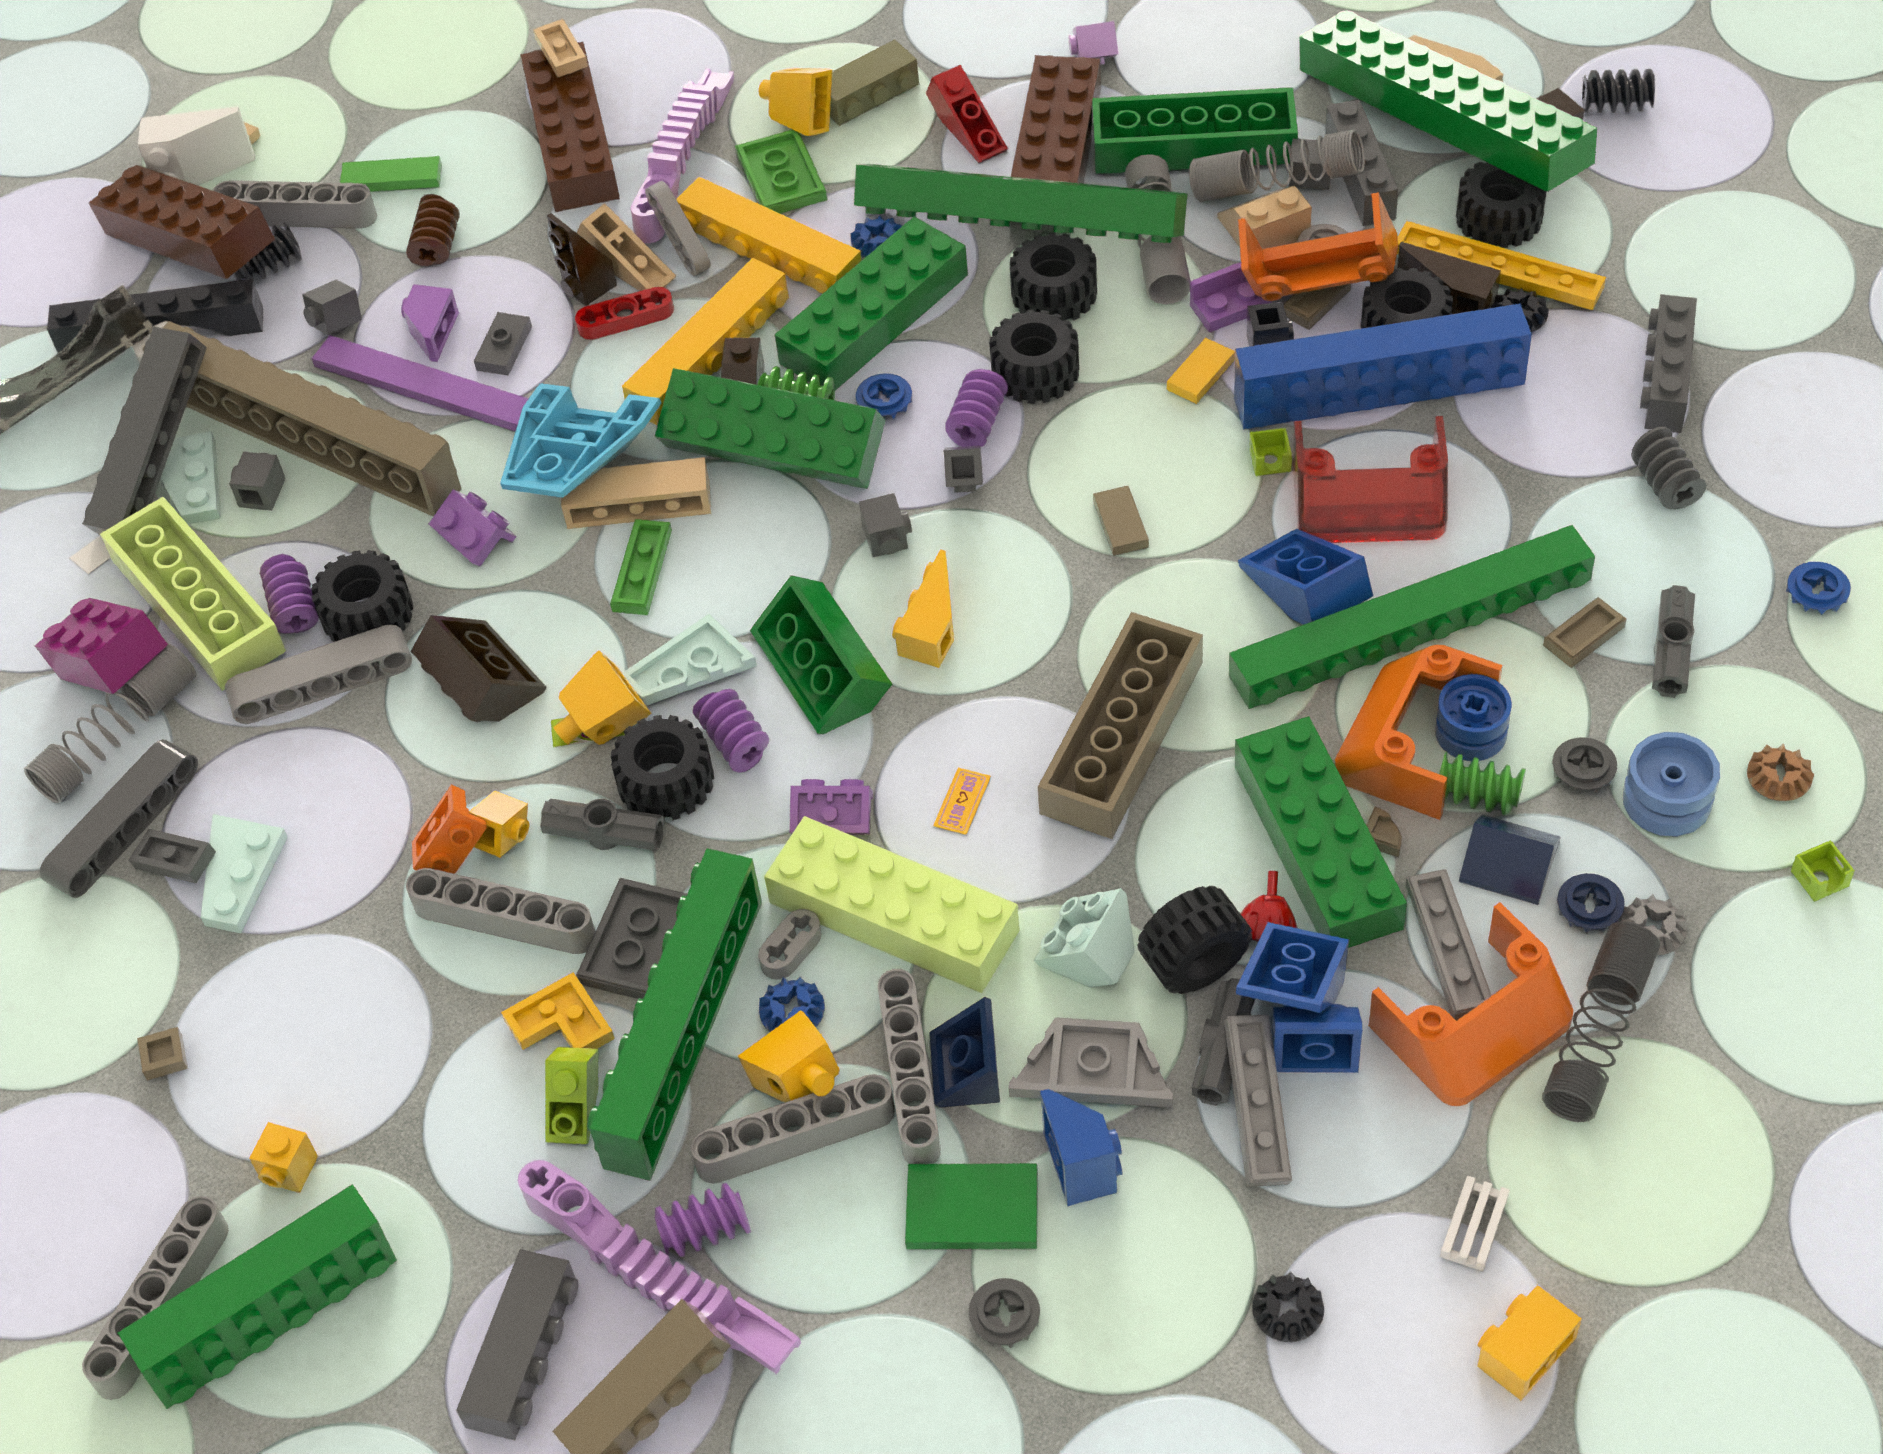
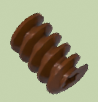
(432, 231)

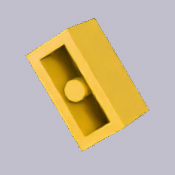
(1527, 1341)

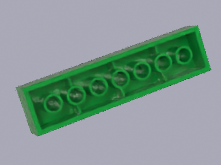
(675, 1015)

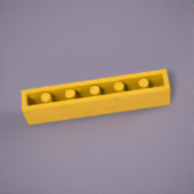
(766, 235)
(699, 344)

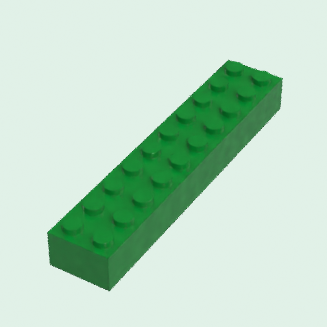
(1448, 100)

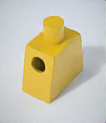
(799, 98)
(599, 702)
(791, 1061)

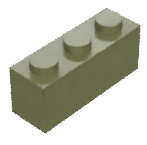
(871, 81)

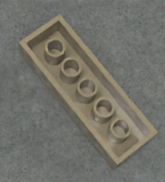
(1120, 725)

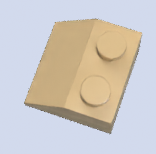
(1273, 218)

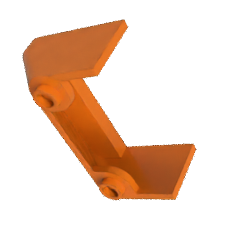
(1321, 261)
(1378, 756)
(1494, 1038)

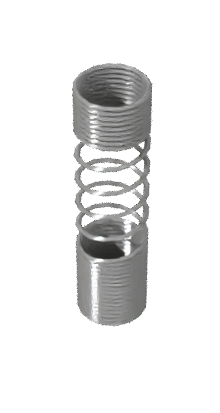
(1235, 174)
(1162, 263)
(145, 693)

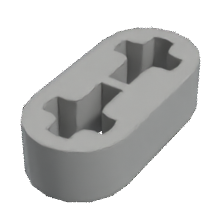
(785, 941)

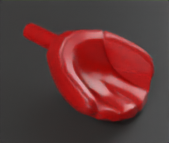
(1268, 909)

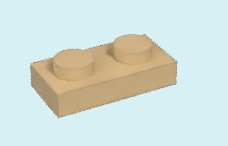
(560, 48)

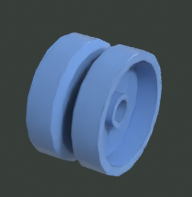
(1671, 783)

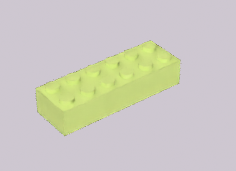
(192, 592)
(893, 903)

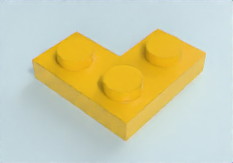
(559, 1007)

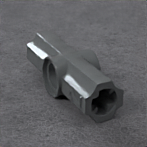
(1673, 641)
(618, 826)
(1213, 1073)

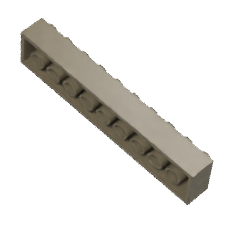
(322, 426)

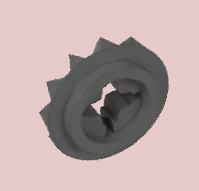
(1600, 759)
(1017, 1298)

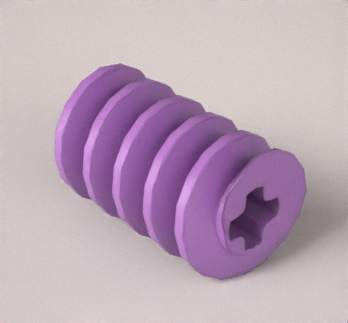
(976, 407)
(288, 594)
(732, 728)
(701, 1220)

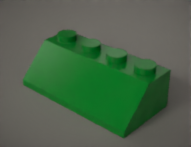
(819, 655)

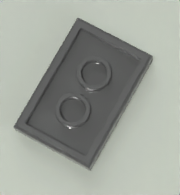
(629, 938)

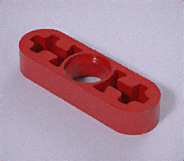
(650, 314)

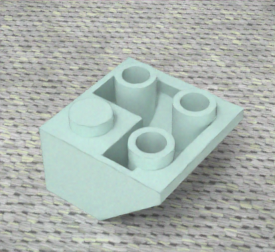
(1090, 939)

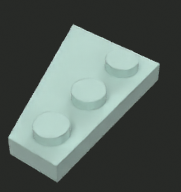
(193, 478)
(689, 661)
(238, 870)

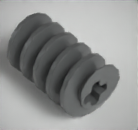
(1667, 469)

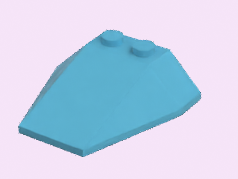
(566, 445)

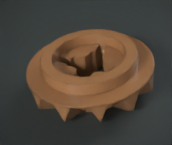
(1764, 777)

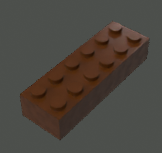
(1058, 119)
(570, 134)
(182, 221)

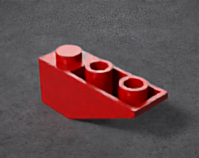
(965, 114)

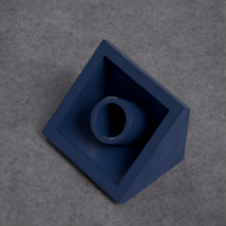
(1508, 859)
(965, 1058)

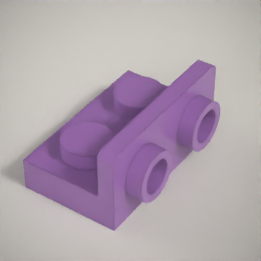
(1222, 297)
(840, 807)

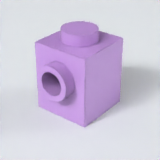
(1094, 41)

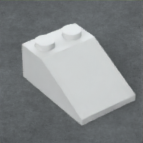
(195, 144)

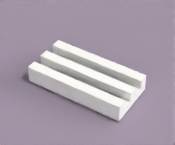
(1484, 1192)

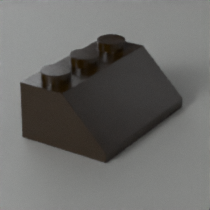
(475, 667)

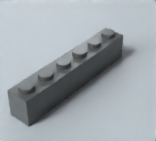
(145, 428)

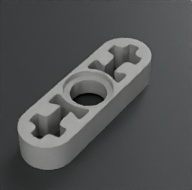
(677, 228)

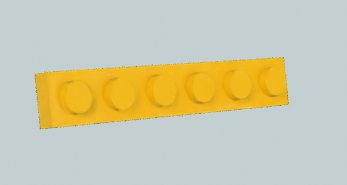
(1516, 268)

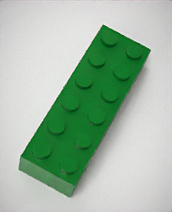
(1192, 126)
(872, 303)
(770, 428)
(1319, 833)
(258, 1297)

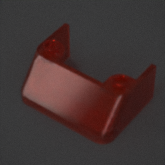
(1372, 502)

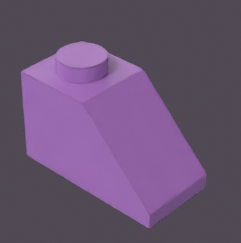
(430, 317)

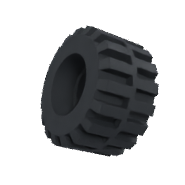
(1498, 206)
(1054, 276)
(1404, 298)
(1035, 355)
(360, 578)
(656, 744)
(1194, 939)

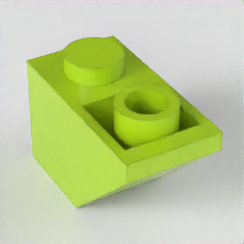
(570, 1093)

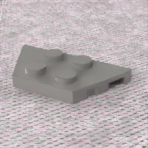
(1094, 1064)

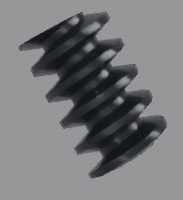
(1618, 89)
(279, 249)

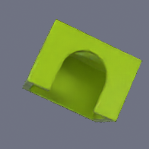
(1274, 443)
(1822, 860)

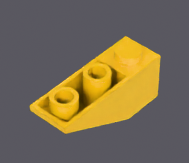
(927, 626)

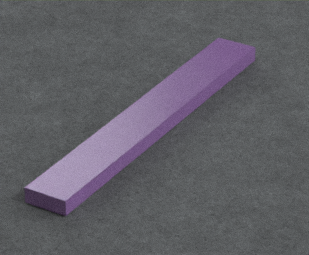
(420, 382)

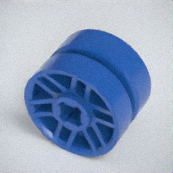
(1473, 717)

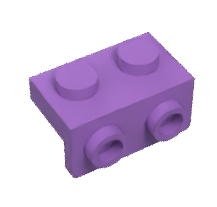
(470, 526)

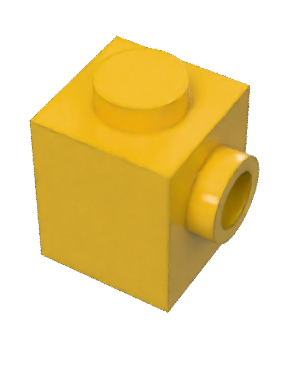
(505, 823)
(283, 1157)

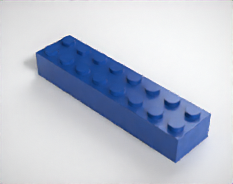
(1381, 366)

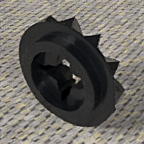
(1536, 310)
(1292, 1325)

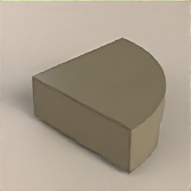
(1384, 832)

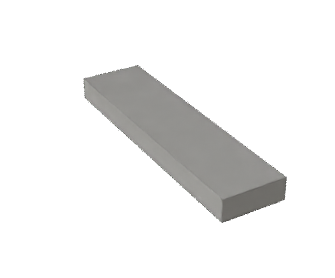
(1448, 941)
(1257, 1100)

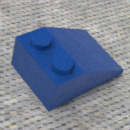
(1308, 575)
(1295, 968)

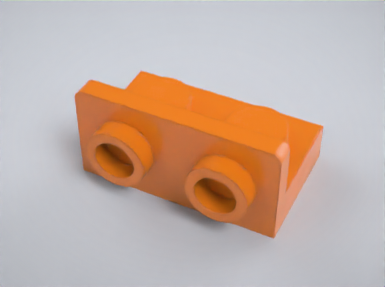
(447, 834)

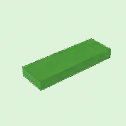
(394, 173)
(641, 567)

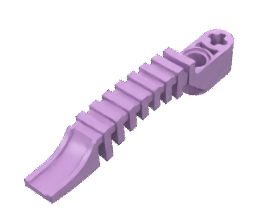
(667, 162)
(746, 1328)

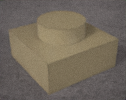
(162, 1053)

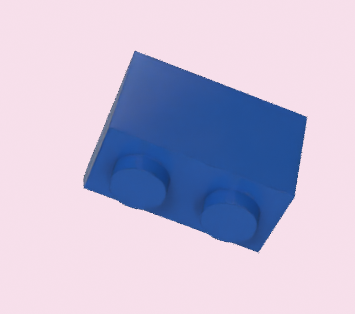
(1317, 1041)
(1080, 1148)

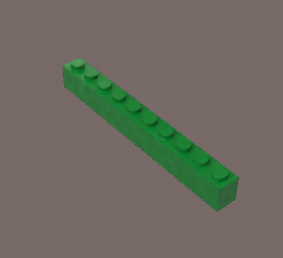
(1021, 200)
(1410, 616)

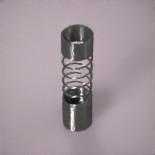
(1618, 978)

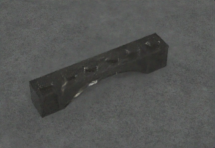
(110, 330)

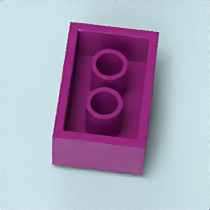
(100, 644)

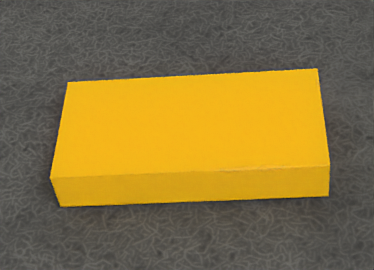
(1200, 370)

